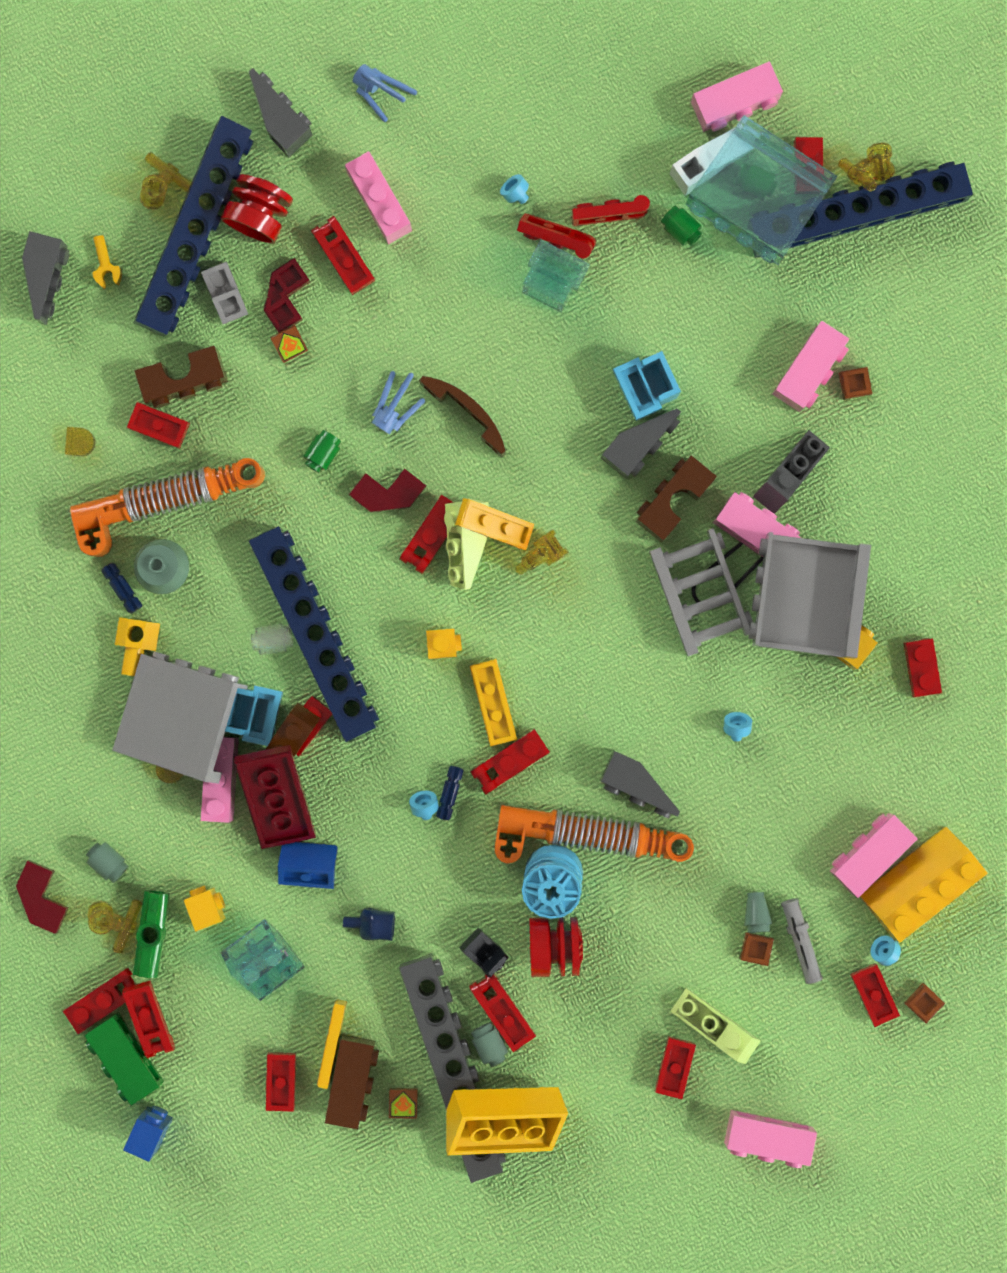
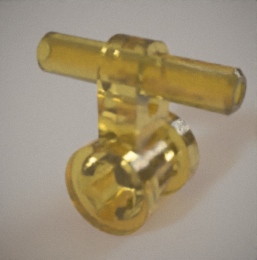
(870, 168)
(155, 186)
(546, 550)
(123, 925)

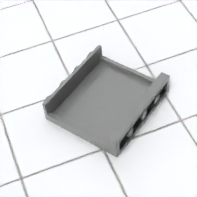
(810, 596)
(177, 716)

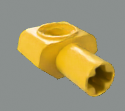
(134, 649)

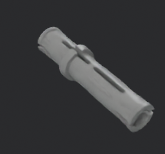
(798, 929)

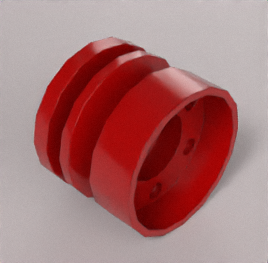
(255, 213)
(555, 947)

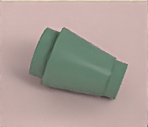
(757, 913)

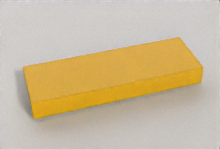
(494, 524)
(493, 702)
(331, 1044)

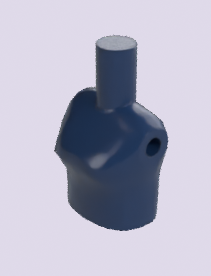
(373, 924)

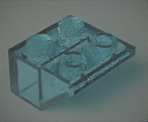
(261, 960)

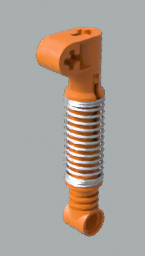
(133, 503)
(585, 832)

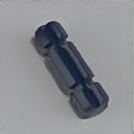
(121, 588)
(449, 793)

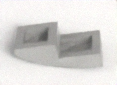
(224, 292)

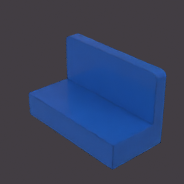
(307, 865)

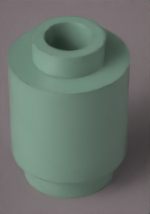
(106, 862)
(489, 1044)

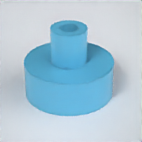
(515, 189)
(737, 725)
(424, 804)
(885, 950)

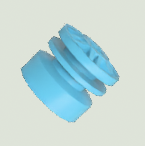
(547, 868)

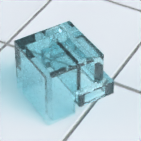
(553, 275)

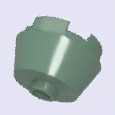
(161, 566)

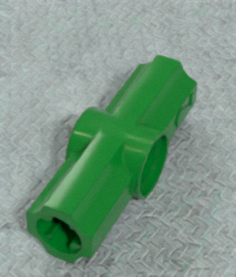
(147, 951)

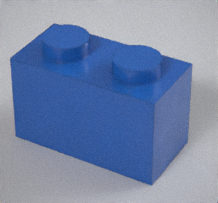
(148, 1133)

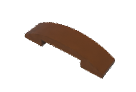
(440, 389)

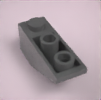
(282, 123)
(42, 266)
(632, 445)
(791, 472)
(632, 778)

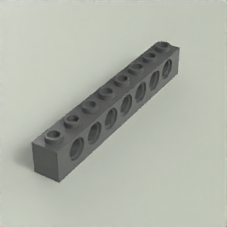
(413, 972)

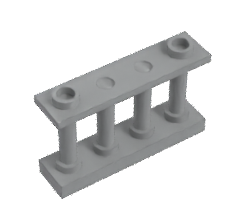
(674, 587)

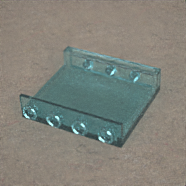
(760, 190)

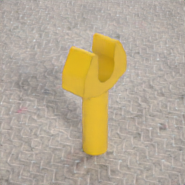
(105, 265)

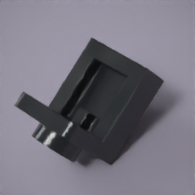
(484, 952)

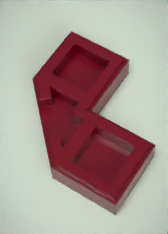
(284, 283)
(399, 496)
(39, 909)

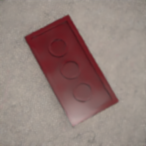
(275, 796)

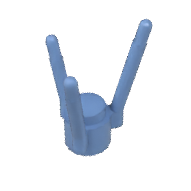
(371, 79)
(386, 417)

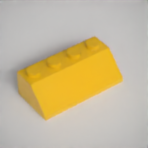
(923, 884)
(504, 1120)

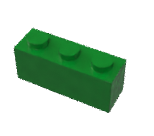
(123, 1059)

